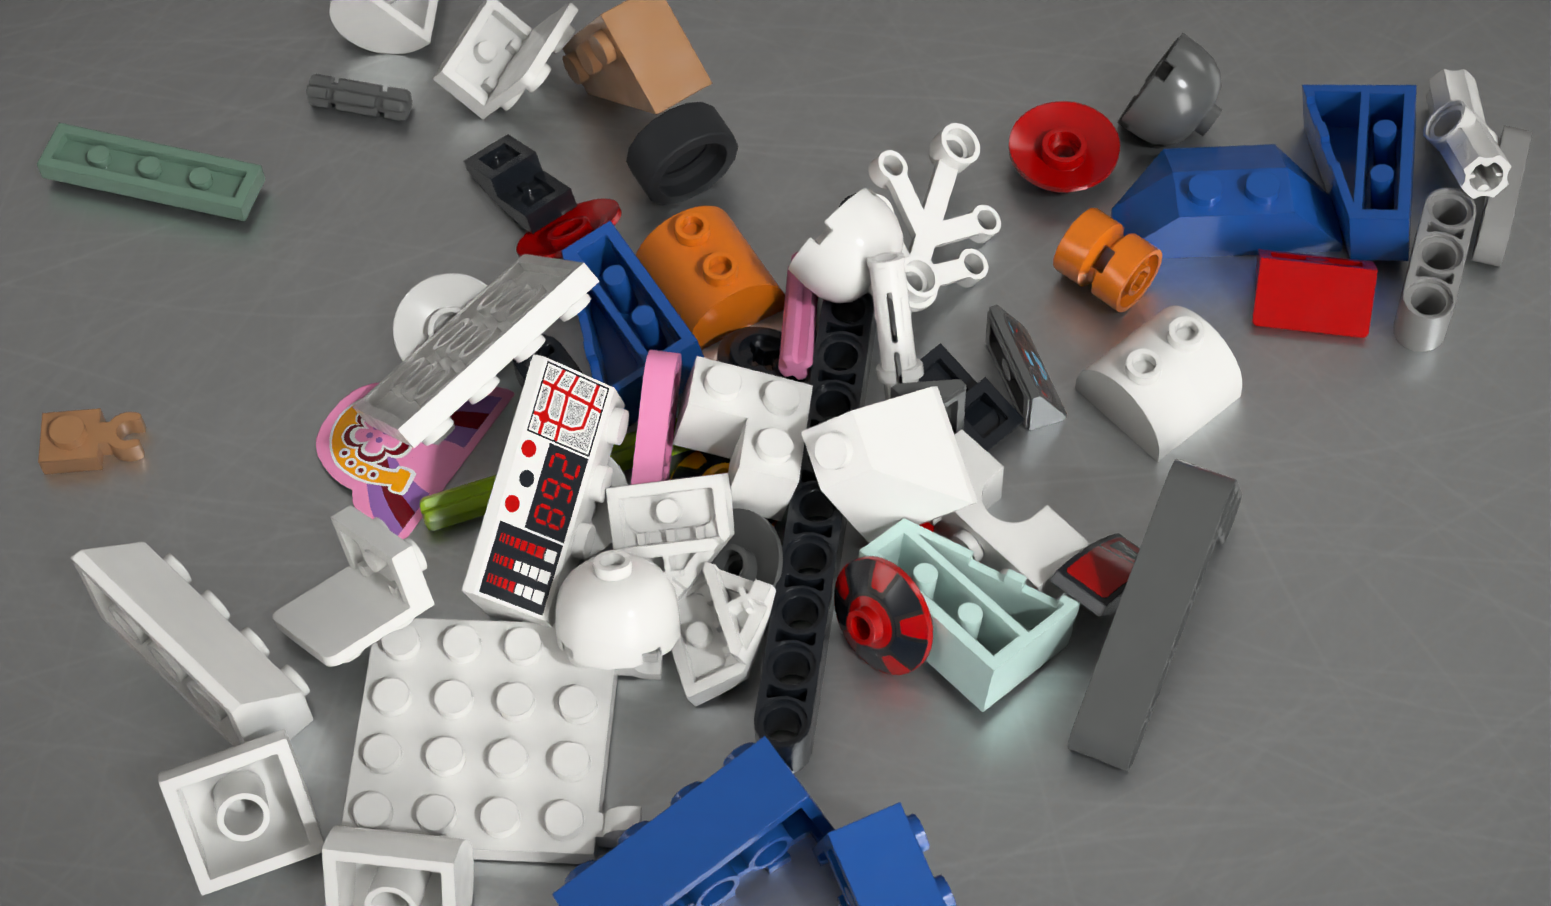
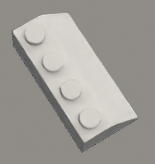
(193, 642)

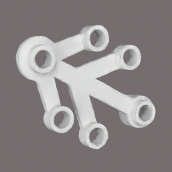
(950, 154)

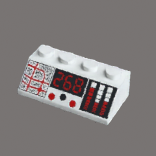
(545, 493)

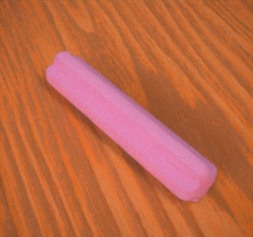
(797, 329)

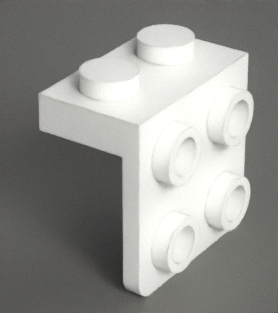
(502, 56)
(364, 601)

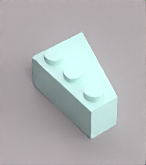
(984, 623)

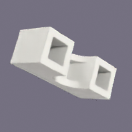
(1027, 547)

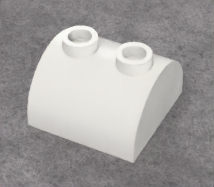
(385, 24)
(1164, 380)
(242, 811)
(396, 869)

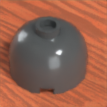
(1176, 96)

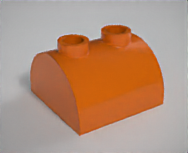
(710, 273)

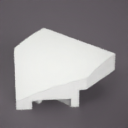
(673, 523)
(720, 632)

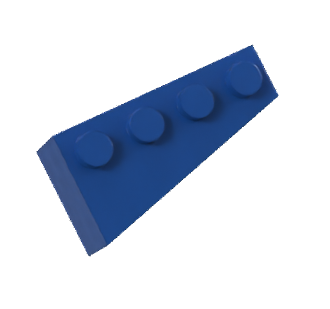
(705, 839)

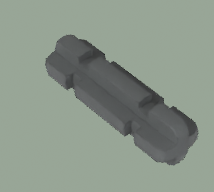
(359, 97)

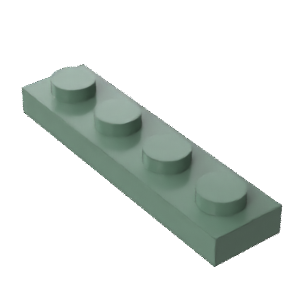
(151, 171)

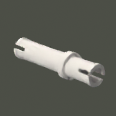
(889, 276)

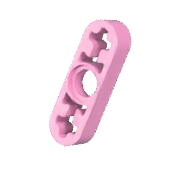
(657, 417)

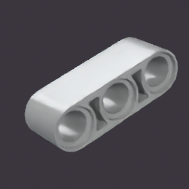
(1435, 270)

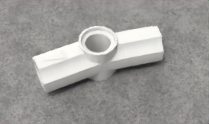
(1462, 136)

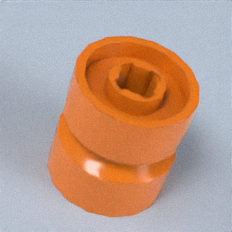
(1100, 255)

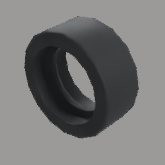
(682, 153)

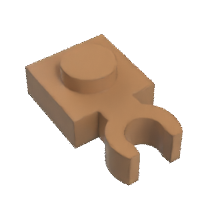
(82, 437)

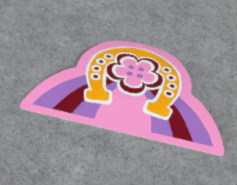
(390, 475)

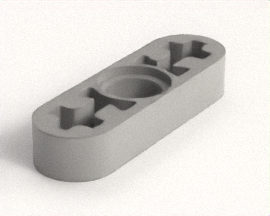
(1500, 211)

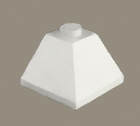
(891, 463)

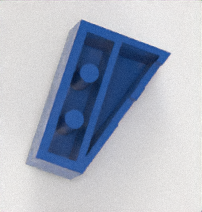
(626, 317)

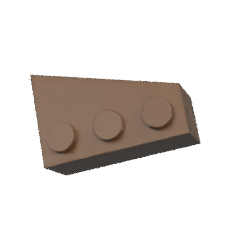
(636, 57)

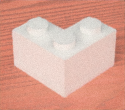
(751, 421)

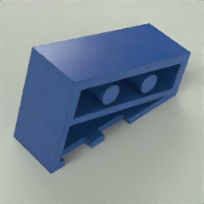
(1366, 162)
(883, 862)

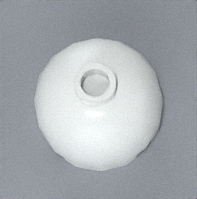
(837, 260)
(616, 611)

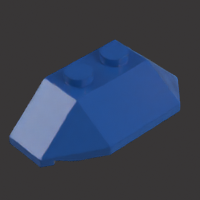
(1228, 204)

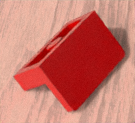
(1314, 293)

